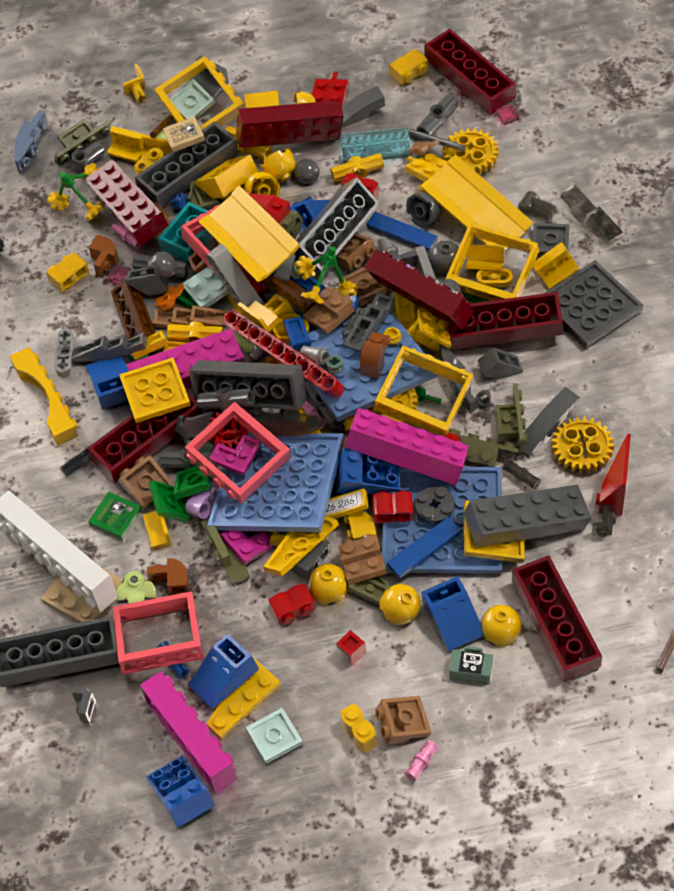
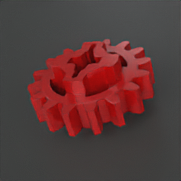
(228, 434)

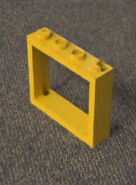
(188, 73)
(495, 236)
(413, 416)

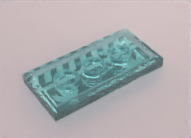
(388, 142)

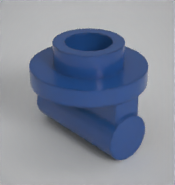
(179, 201)

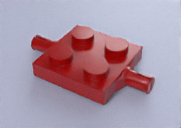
(330, 89)

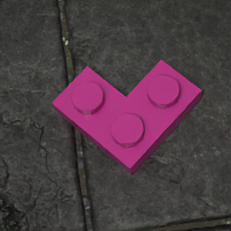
(238, 459)
(247, 548)

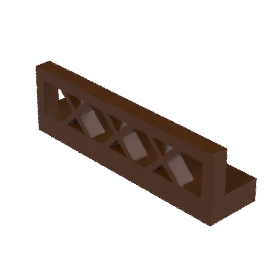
(290, 292)
(135, 308)

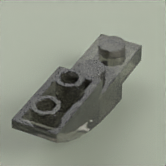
(589, 216)
(289, 425)

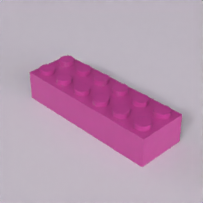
(215, 347)
(407, 446)
(189, 732)

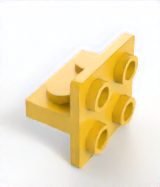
(126, 144)
(556, 265)
(430, 330)

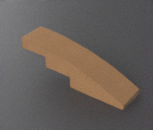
(184, 316)

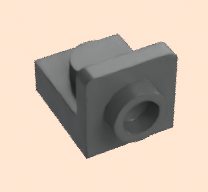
(85, 703)

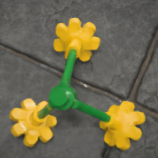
(60, 200)
(307, 267)

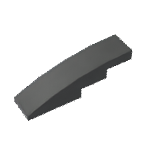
(369, 322)
(107, 349)
(447, 356)
(549, 418)

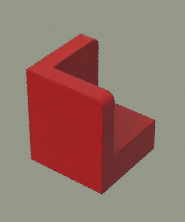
(352, 647)

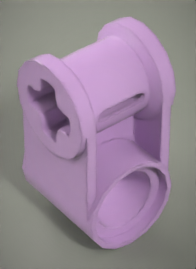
(201, 503)

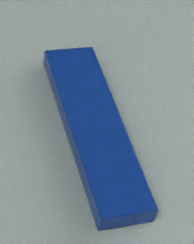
(401, 231)
(423, 547)

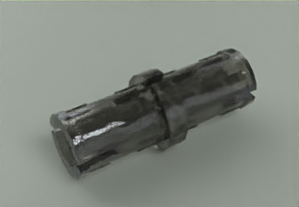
(522, 474)

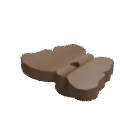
(422, 148)

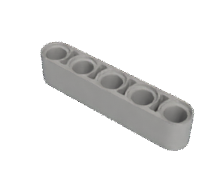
(232, 276)

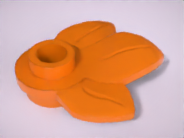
(167, 301)

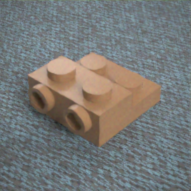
(355, 252)
(367, 287)
(332, 312)
(136, 480)
(362, 559)
(402, 719)

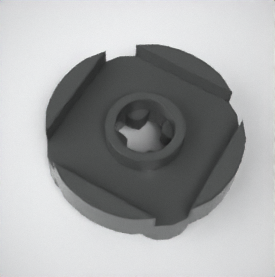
(434, 495)

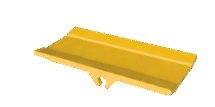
(474, 200)
(250, 234)

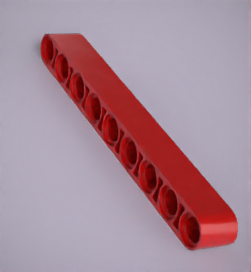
(283, 353)

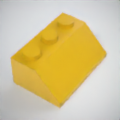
(227, 177)

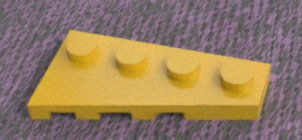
(295, 547)
(242, 701)

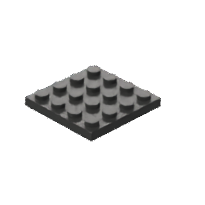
(594, 303)

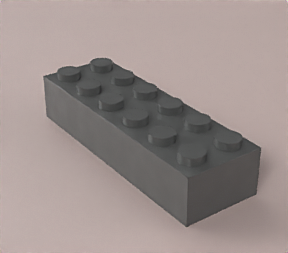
(179, 168)
(337, 222)
(273, 384)
(527, 515)
(58, 651)

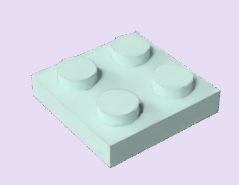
(192, 100)
(205, 288)
(274, 735)

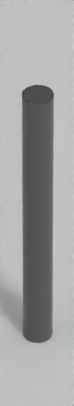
(444, 142)

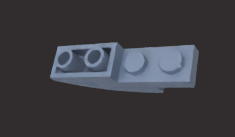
(26, 140)

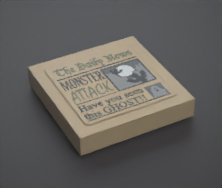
(184, 134)

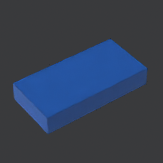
(297, 332)

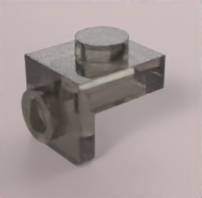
(605, 527)

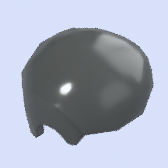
(306, 171)
(163, 264)

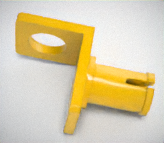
(136, 85)

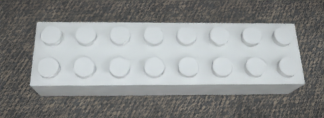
(56, 553)

